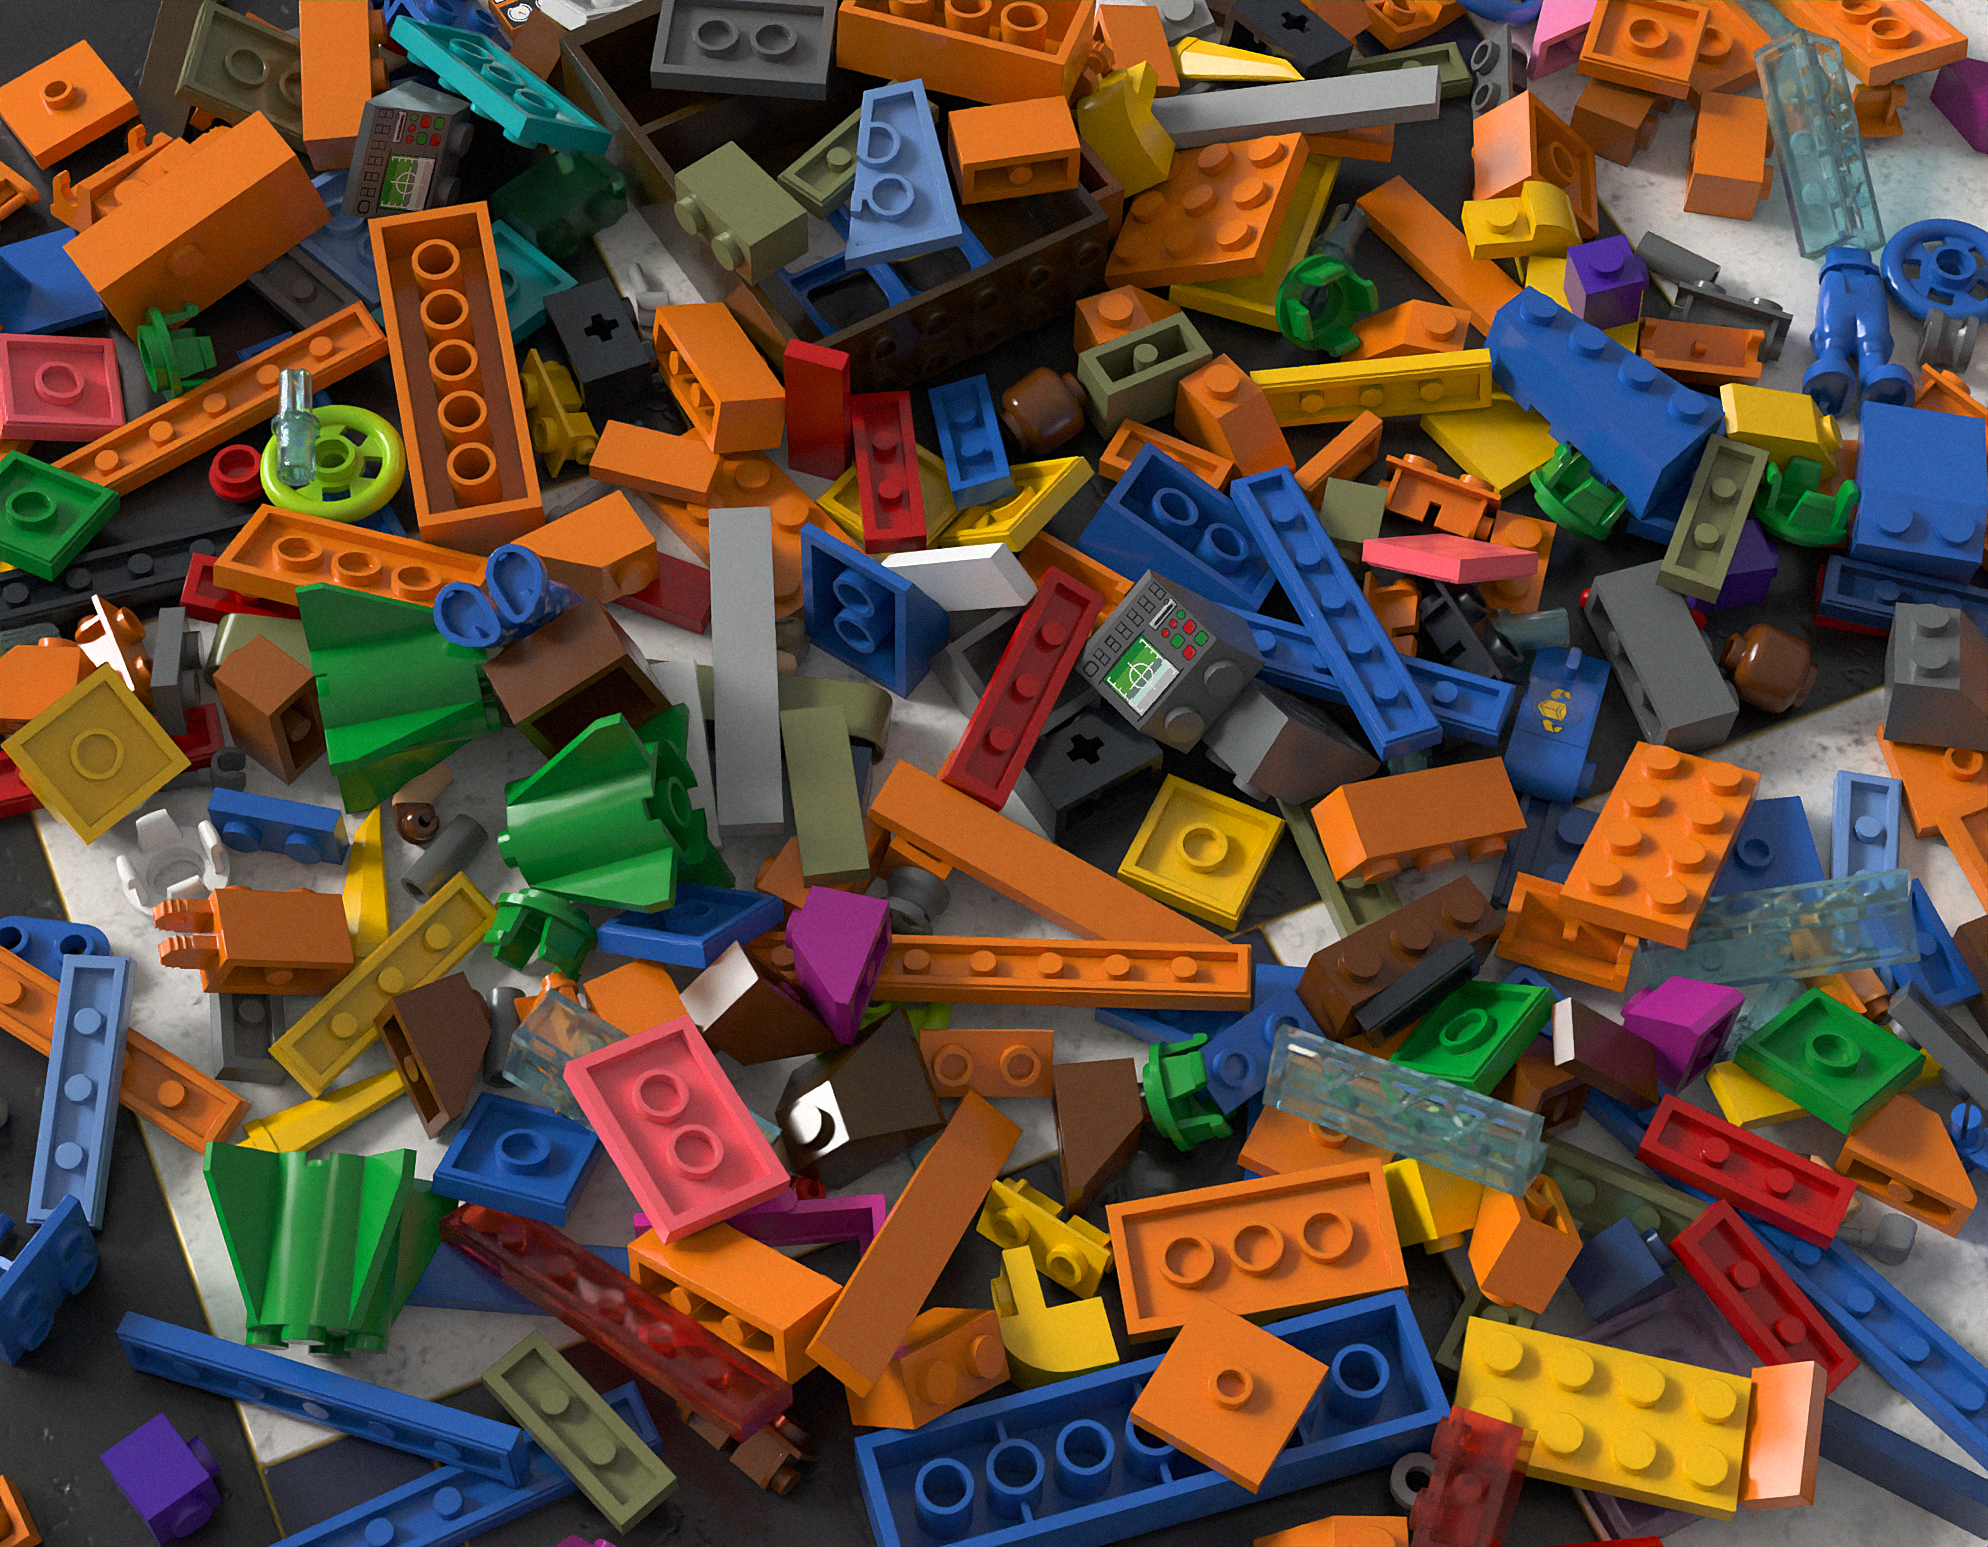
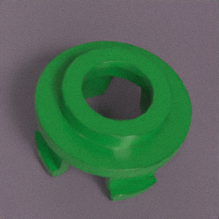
(1346, 298)
(173, 352)
(1575, 497)
(1794, 509)
(541, 919)
(1168, 1084)

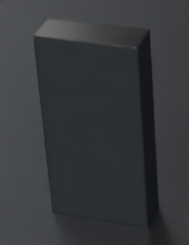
(1417, 991)

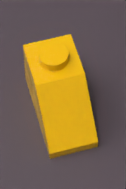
(1781, 424)
(1431, 1204)

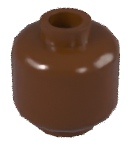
(1042, 411)
(1769, 668)

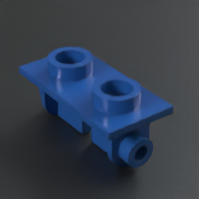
(1242, 1054)

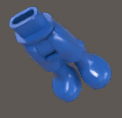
(1856, 324)
(519, 588)

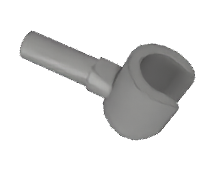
(646, 300)
(1888, 1244)

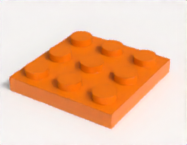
(1210, 215)

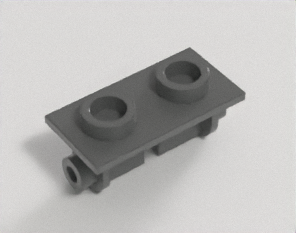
(1497, 72)
(1710, 305)

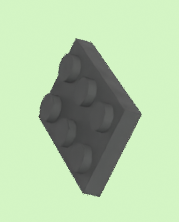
(746, 47)

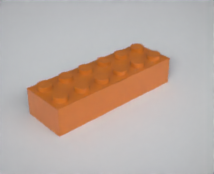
(456, 378)

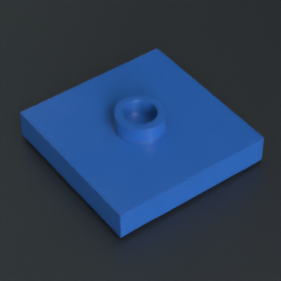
(1771, 850)
(696, 929)
(519, 1160)

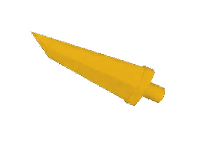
(1215, 62)
(366, 889)
(322, 1117)

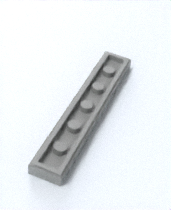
(1301, 107)
(745, 673)

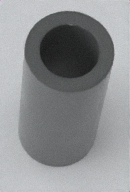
(1675, 261)
(444, 858)
(503, 1022)

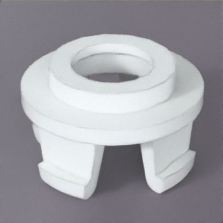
(165, 844)

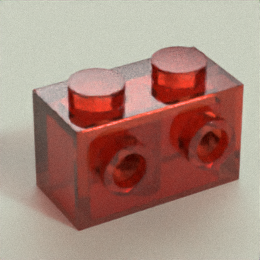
(1473, 1481)

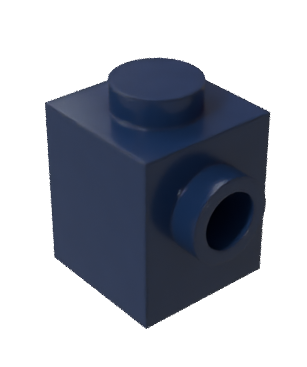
(1621, 1270)

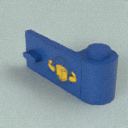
(1557, 726)

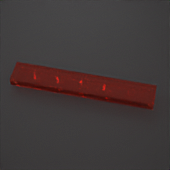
(621, 1318)

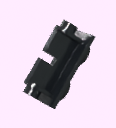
(1462, 619)

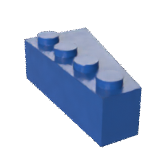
(1601, 398)

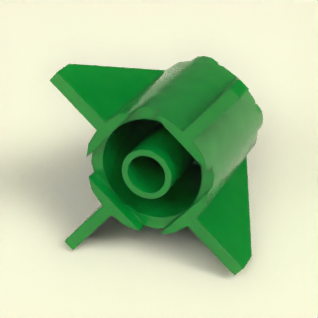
(390, 690)
(614, 818)
(323, 1245)

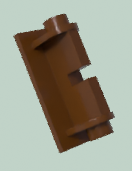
(768, 1454)

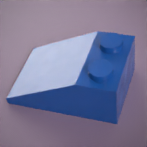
(1919, 492)
(1180, 529)
(868, 614)

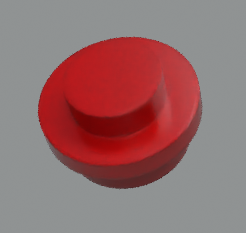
(236, 474)

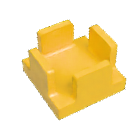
(94, 755)

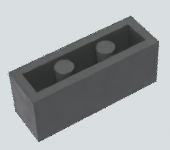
(1661, 660)

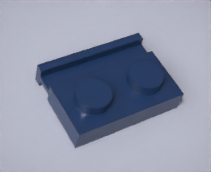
(1545, 847)

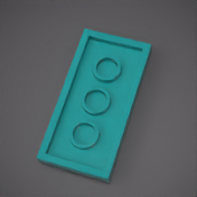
(500, 87)

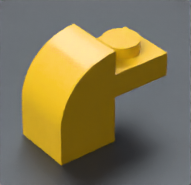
(1124, 130)
(1522, 226)
(1047, 1342)

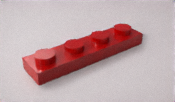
(1023, 689)

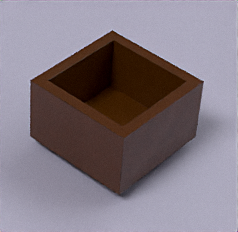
(572, 675)

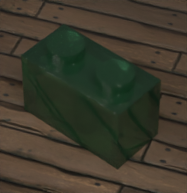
(562, 201)

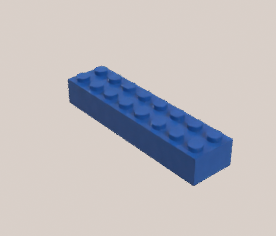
(1077, 1473)

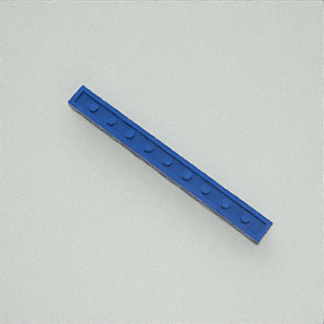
(1846, 1292)

